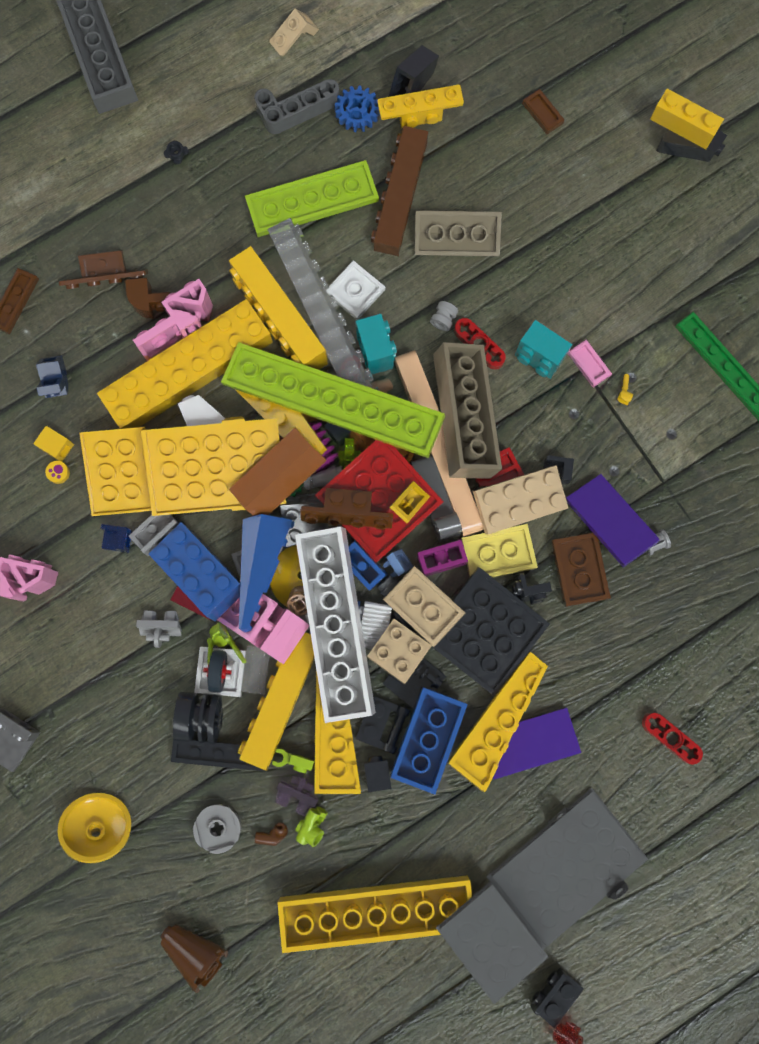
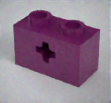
(442, 558)

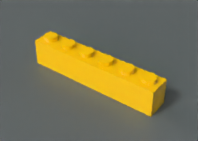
(277, 706)

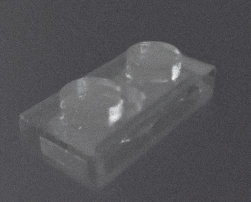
(255, 671)

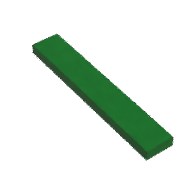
(721, 361)

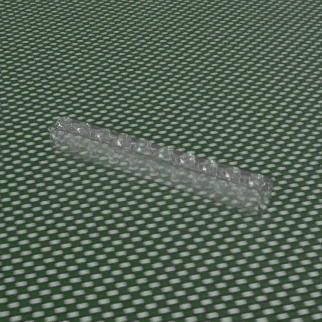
(318, 303)

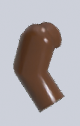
(274, 837)

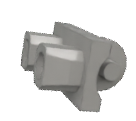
(159, 630)

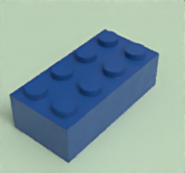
(197, 571)
(428, 740)

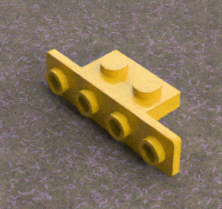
(420, 106)

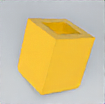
(53, 444)

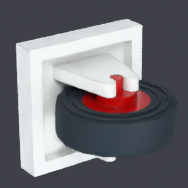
(222, 674)

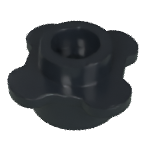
(173, 147)

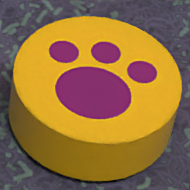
(57, 472)

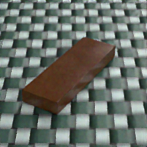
(15, 299)

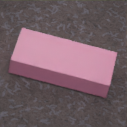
(589, 363)

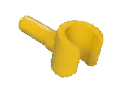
(625, 396)

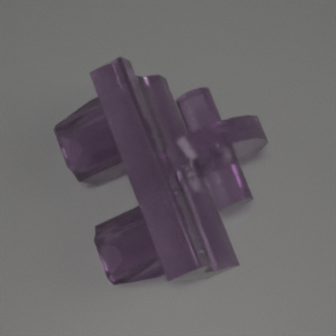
(287, 791)

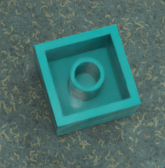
(375, 343)
(542, 349)

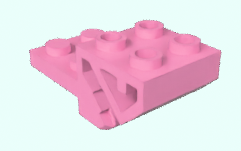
(184, 312)
(24, 575)
(273, 628)

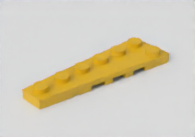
(286, 419)
(489, 737)
(334, 755)

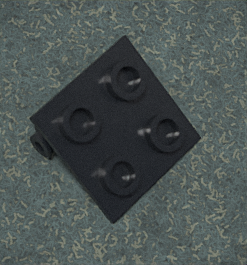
(424, 675)

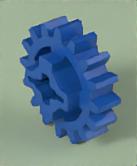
(357, 108)

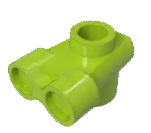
(308, 829)

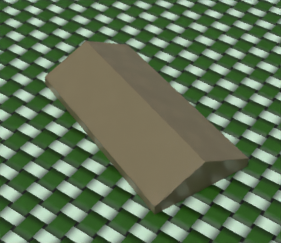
(457, 233)

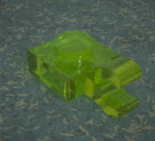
(349, 454)

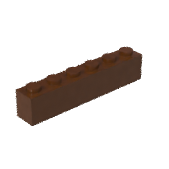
(400, 191)

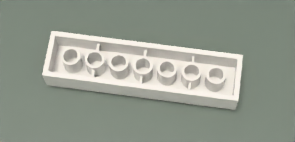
(335, 625)

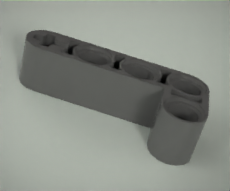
(322, 94)
(443, 519)

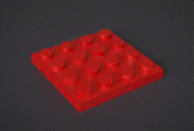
(386, 475)

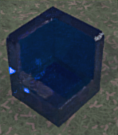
(116, 538)

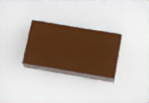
(543, 111)

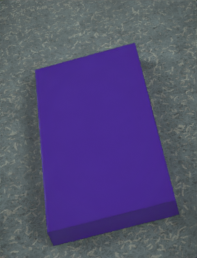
(612, 520)
(539, 743)

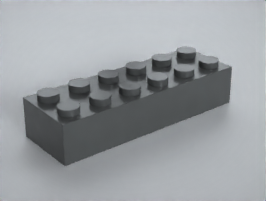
(98, 53)

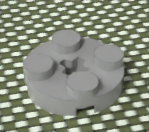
(210, 840)

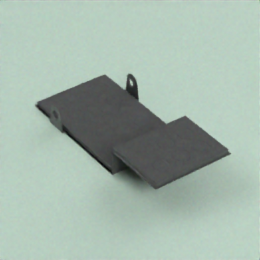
(541, 894)

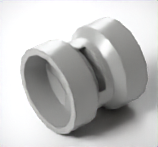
(444, 316)

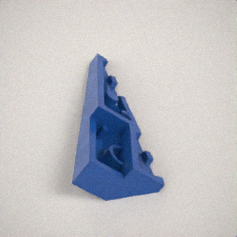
(261, 545)

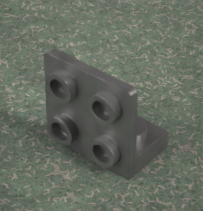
(291, 511)
(15, 739)

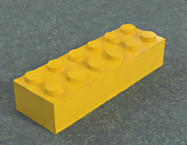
(276, 310)

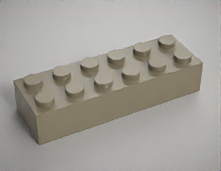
(468, 411)

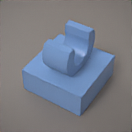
(399, 562)

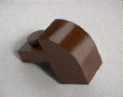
(141, 297)

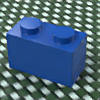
(364, 567)

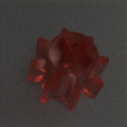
(567, 1034)

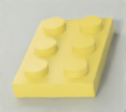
(501, 552)

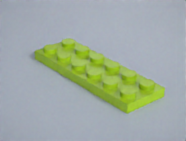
(313, 197)

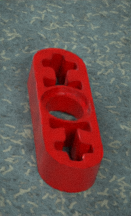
(464, 336)
(682, 754)

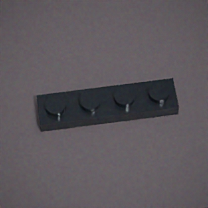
(209, 754)

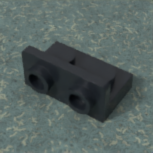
(556, 997)

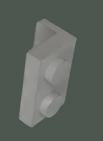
(152, 532)

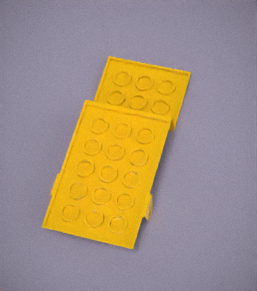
(173, 467)

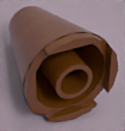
(192, 955)

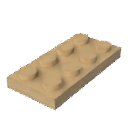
(520, 499)

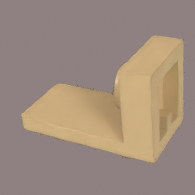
(291, 30)

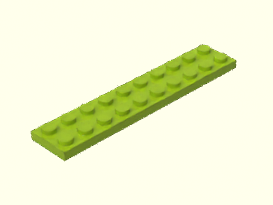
(334, 399)

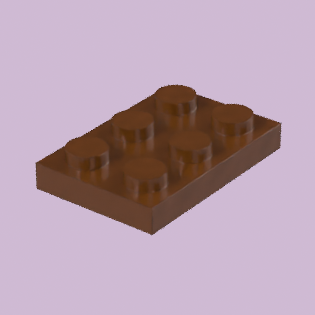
(580, 569)

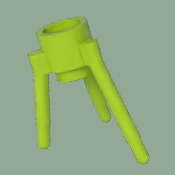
(220, 637)

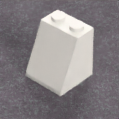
(198, 411)

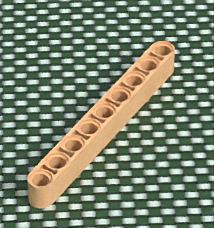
(457, 489)

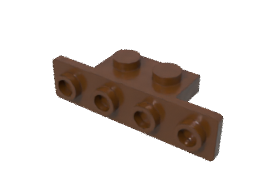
(102, 267)
(347, 508)

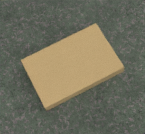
(424, 606)

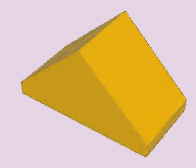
(409, 502)

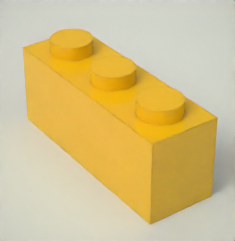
(686, 118)

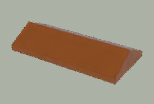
(277, 474)

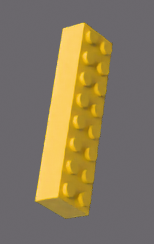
(183, 367)
(369, 913)

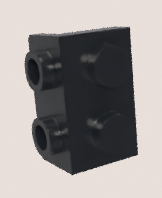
(534, 594)

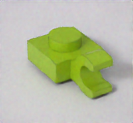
(300, 763)

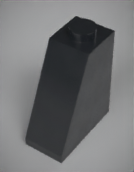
(414, 72)
(679, 146)

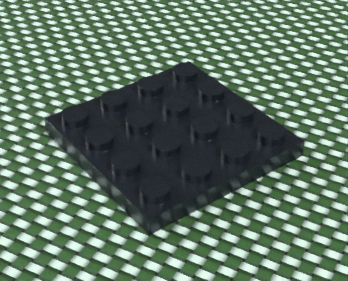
(492, 633)

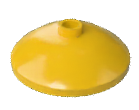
(286, 574)
(92, 814)

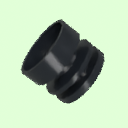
(202, 718)

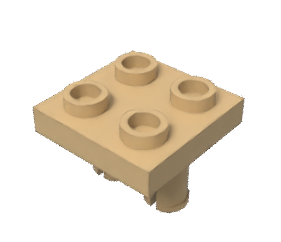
(399, 651)

